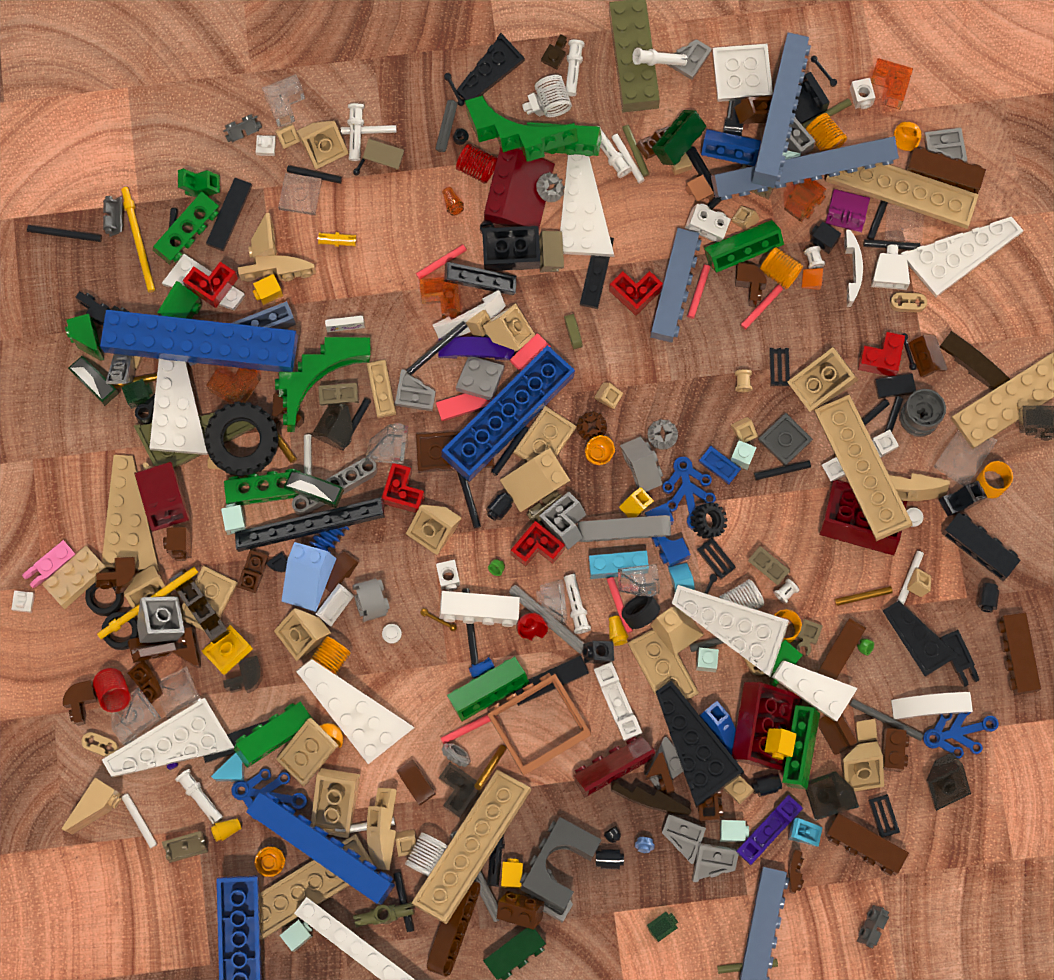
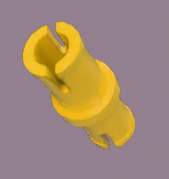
(336, 239)

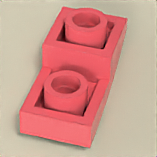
(528, 352)

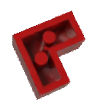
(212, 287)
(635, 295)
(883, 360)
(397, 491)
(536, 541)

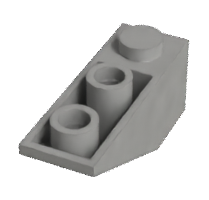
(121, 370)

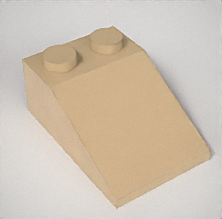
(822, 380)
(535, 480)
(335, 801)
(95, 803)

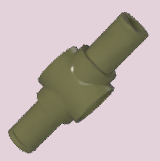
(394, 913)

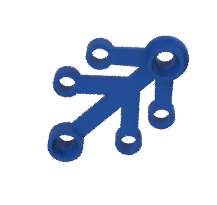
(687, 487)
(956, 732)
(250, 791)

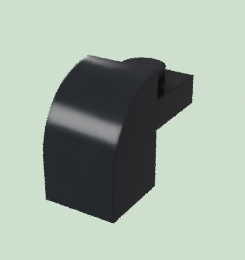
(963, 499)

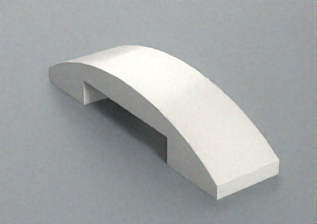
(852, 247)
(492, 304)
(883, 443)
(617, 701)
(931, 705)

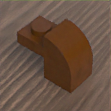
(751, 277)
(121, 577)
(76, 696)

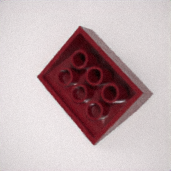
(513, 190)
(846, 522)
(762, 709)
(614, 766)

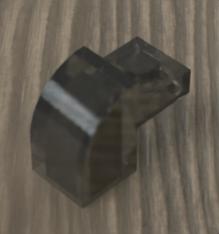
(251, 676)

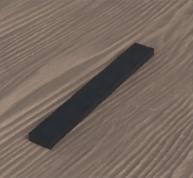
(309, 524)

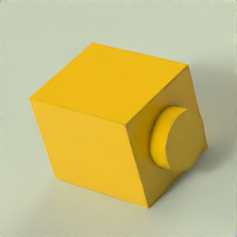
(267, 289)
(636, 503)
(780, 743)
(512, 874)

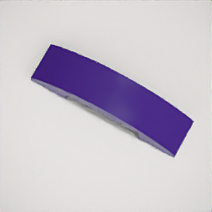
(475, 347)
(769, 830)

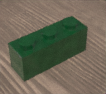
(679, 137)
(515, 953)

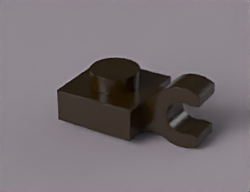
(554, 54)

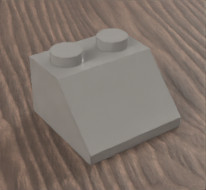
(159, 620)

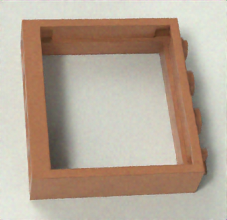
(529, 690)

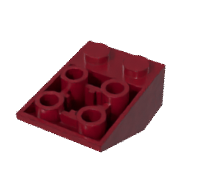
(162, 496)

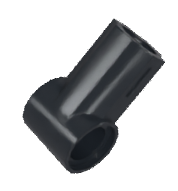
(732, 123)
(148, 407)

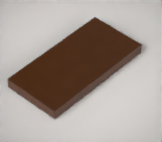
(429, 452)

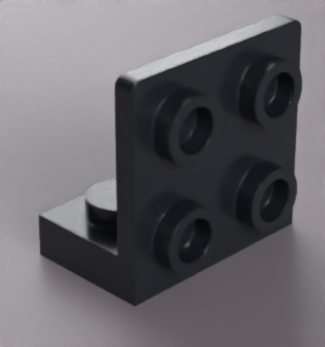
(811, 100)

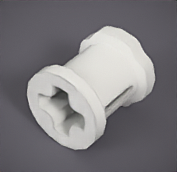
(814, 257)
(786, 591)

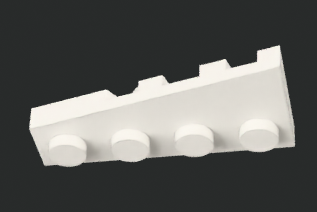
(182, 268)
(816, 689)

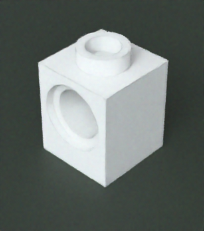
(862, 86)
(445, 567)

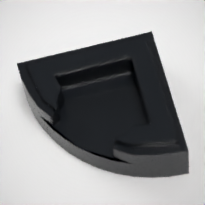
(278, 563)

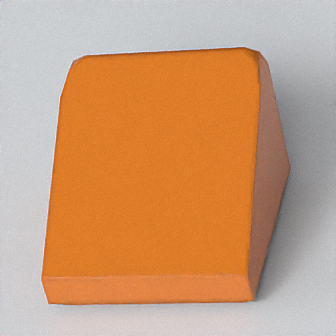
(812, 278)

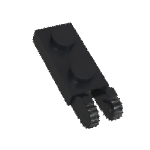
(964, 660)

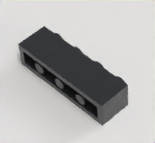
(981, 546)

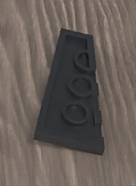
(493, 67)
(921, 642)

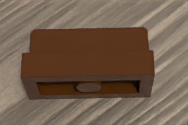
(927, 355)
(148, 651)
(837, 734)

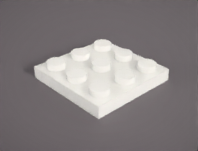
(742, 72)

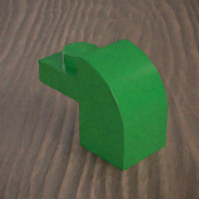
(198, 182)

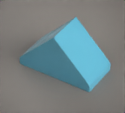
(681, 576)
(231, 770)
(805, 832)

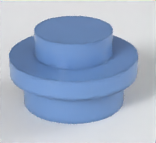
(644, 844)

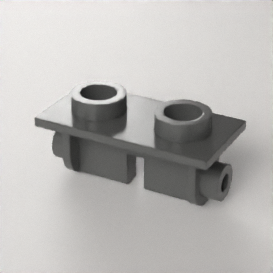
(248, 124)
(113, 223)
(875, 918)

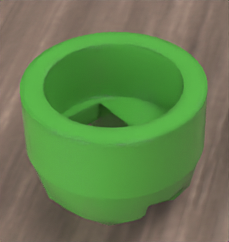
(494, 565)
(866, 646)

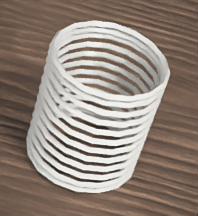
(559, 94)
(756, 595)
(440, 845)

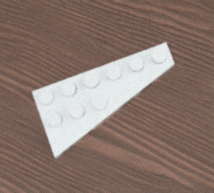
(582, 213)
(952, 258)
(175, 414)
(744, 629)
(361, 719)
(183, 737)

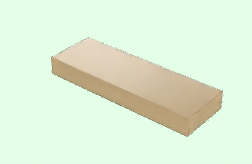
(381, 389)

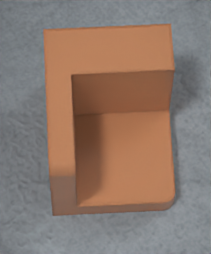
(699, 188)

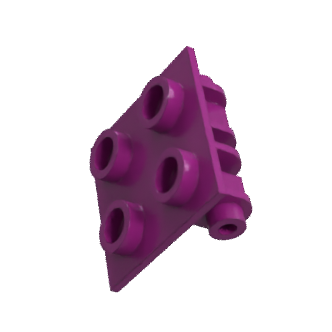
(847, 210)

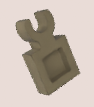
(809, 634)

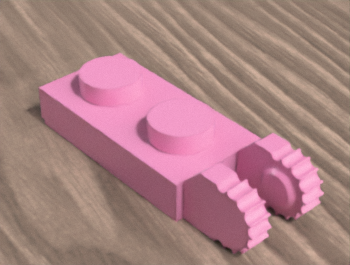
(49, 563)

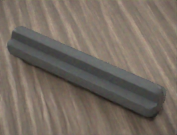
(446, 126)

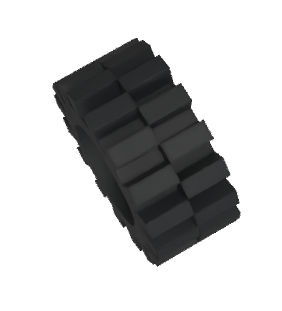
(700, 520)

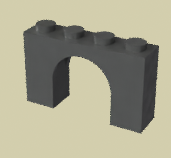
(563, 836)

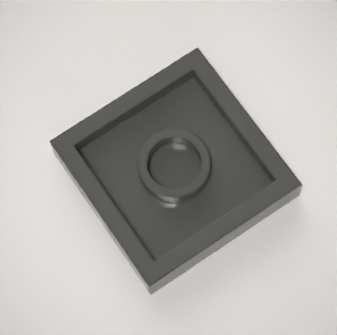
(785, 439)

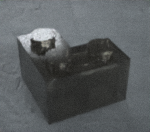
(1037, 421)
(462, 787)

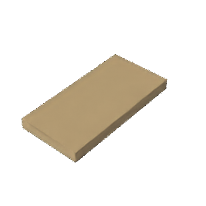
(660, 665)

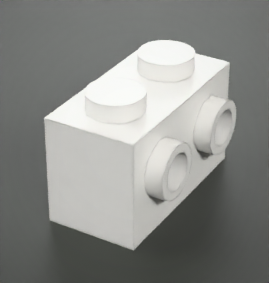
(708, 222)

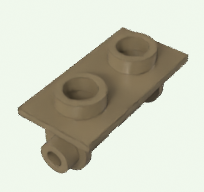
(538, 509)

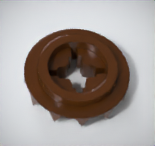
(582, 426)

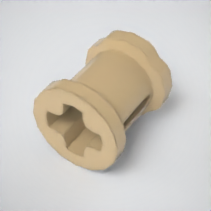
(743, 380)

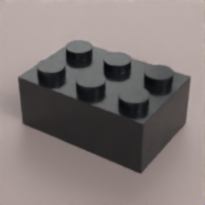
(511, 248)

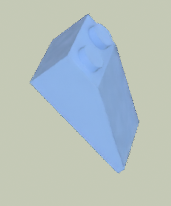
(306, 576)

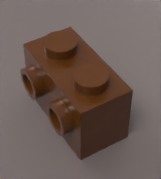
(753, 109)
(178, 543)
(894, 749)
(710, 810)
(520, 910)

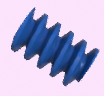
(326, 539)

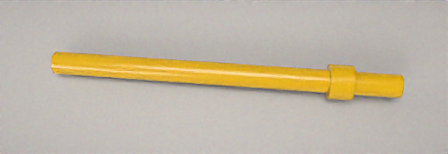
(129, 206)
(115, 625)

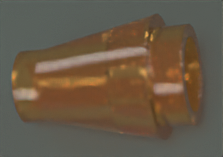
(452, 201)

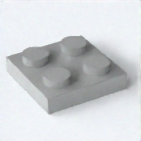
(480, 378)

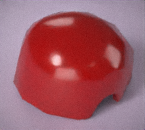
(531, 625)

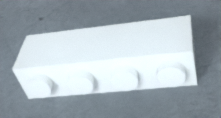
(479, 608)

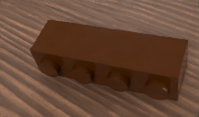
(947, 170)
(1019, 653)
(866, 844)

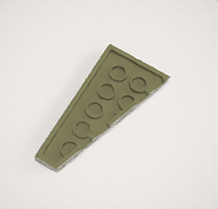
(178, 459)

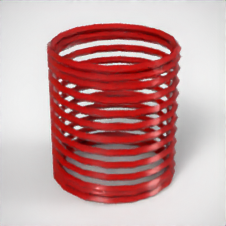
(461, 164)
(119, 683)

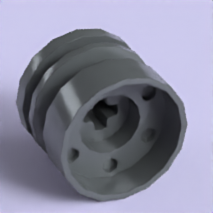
(928, 404)

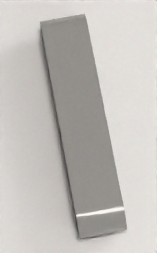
(341, 479)
(625, 528)

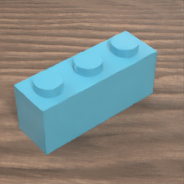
(608, 564)

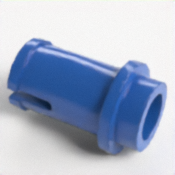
(481, 668)

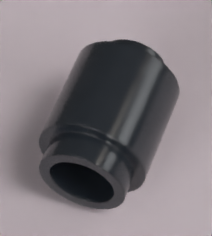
(499, 506)
(988, 597)
(766, 784)
(609, 859)

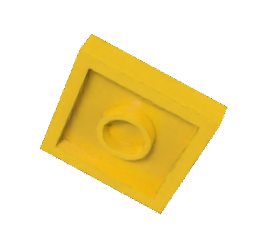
(227, 651)

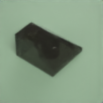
(335, 426)
(947, 781)
(830, 796)

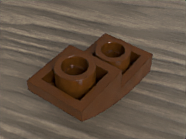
(645, 145)
(342, 569)
(253, 571)
(146, 681)
(416, 782)
(795, 881)

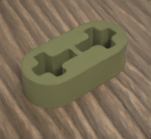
(573, 331)

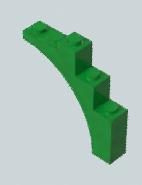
(511, 135)
(334, 354)

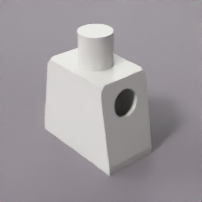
(891, 270)

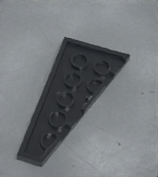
(701, 754)

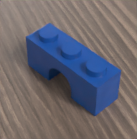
(671, 551)

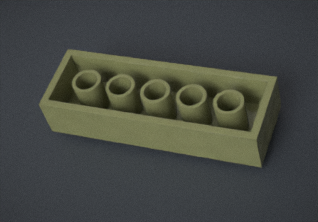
(630, 31)

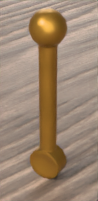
(424, 612)

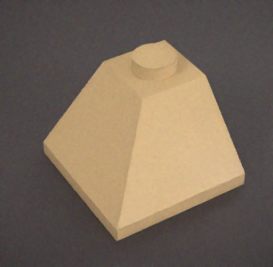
(322, 143)
(264, 239)
(509, 329)
(433, 527)
(144, 585)
(676, 630)
(301, 633)
(864, 767)

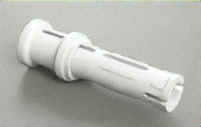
(653, 57)
(575, 59)
(355, 122)
(614, 158)
(580, 613)
(194, 790)

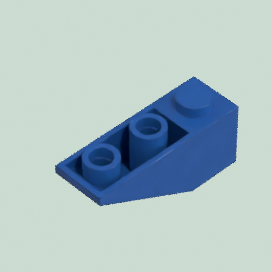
(720, 724)

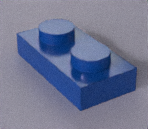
(719, 465)

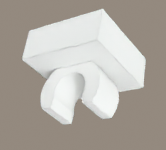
(533, 106)
(265, 145)
(23, 601)

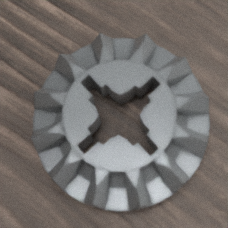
(543, 184)
(657, 440)
(456, 754)

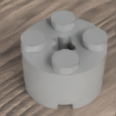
(370, 599)

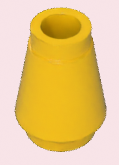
(617, 631)
(225, 829)

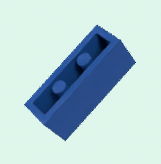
(731, 147)

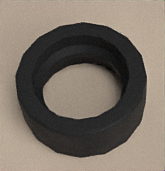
(103, 611)
(640, 611)
(120, 645)

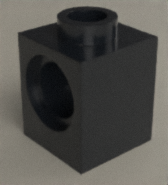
(825, 237)
(605, 652)

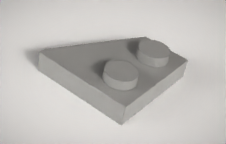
(714, 860)

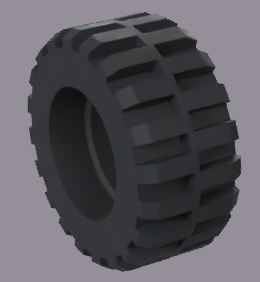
(222, 420)

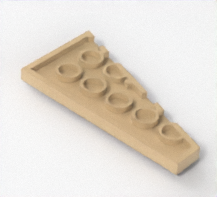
(126, 522)

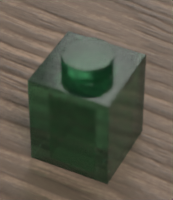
(137, 393)
(662, 926)

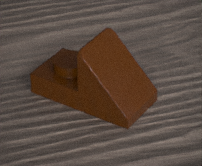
(278, 411)
(190, 653)
(660, 769)

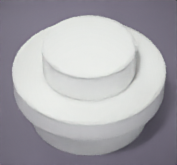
(916, 516)
(391, 633)

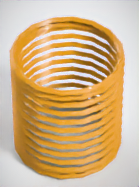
(825, 134)
(778, 271)
(1003, 470)
(794, 618)
(330, 644)

